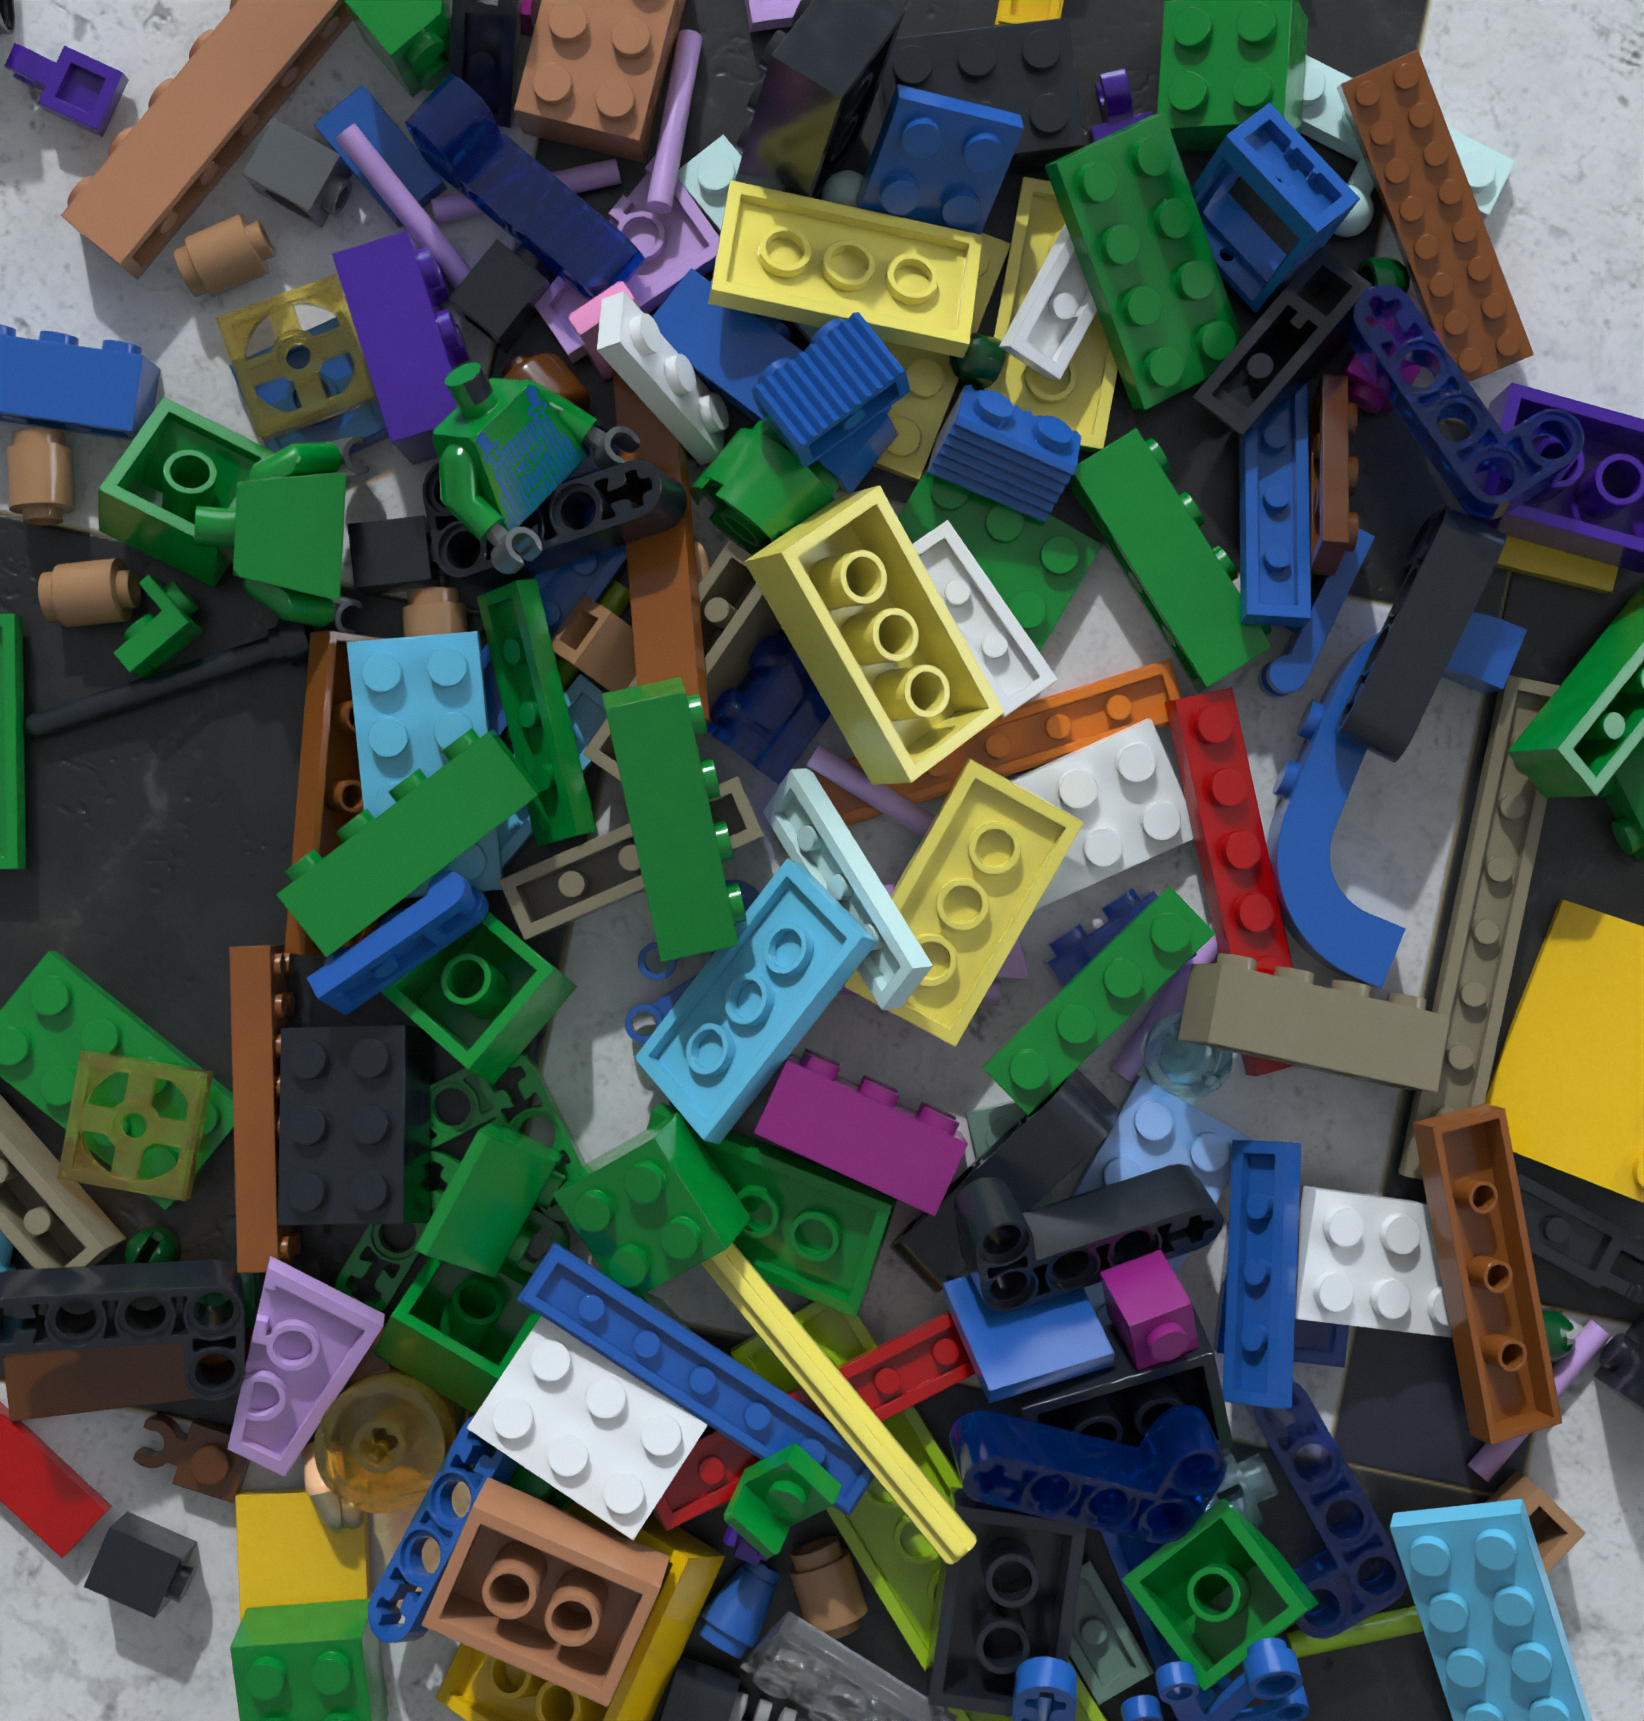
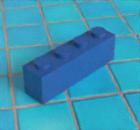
(732, 351)
(75, 386)

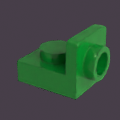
(159, 638)
(777, 1496)

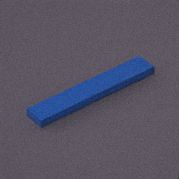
(687, 1368)

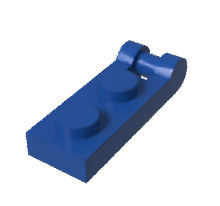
(1294, 665)
(400, 943)

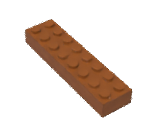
(1434, 216)
(329, 766)
(258, 1013)
(1487, 1273)

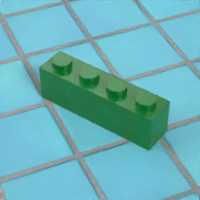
(1168, 558)
(1592, 715)
(672, 817)
(408, 842)

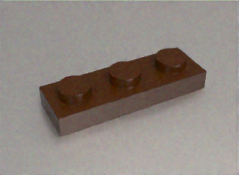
(1331, 475)

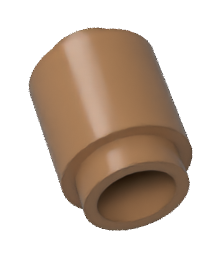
(224, 256)
(40, 476)
(89, 593)
(434, 612)
(827, 1586)

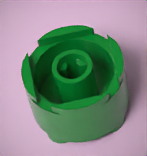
(761, 488)

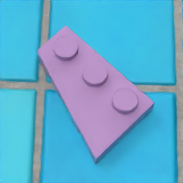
(669, 244)
(297, 1364)

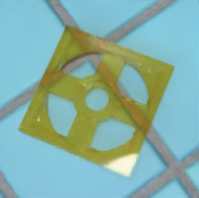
(241, 324)
(76, 1159)

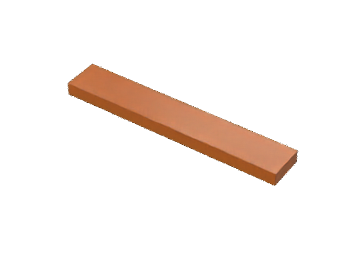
(1036, 734)

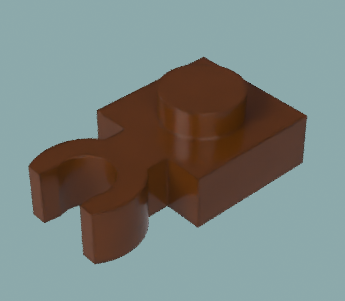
(201, 1456)

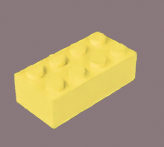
(875, 636)

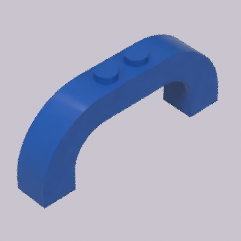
(1315, 794)

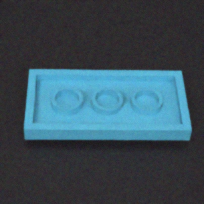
(407, 708)
(754, 1001)
(1489, 1613)

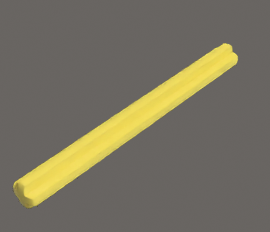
(841, 1405)

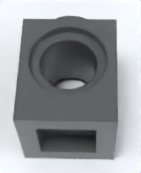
(299, 173)

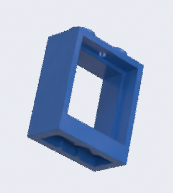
(1295, 187)

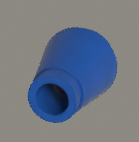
(739, 1609)

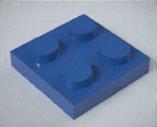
(939, 160)

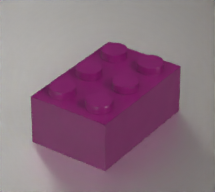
(863, 1130)

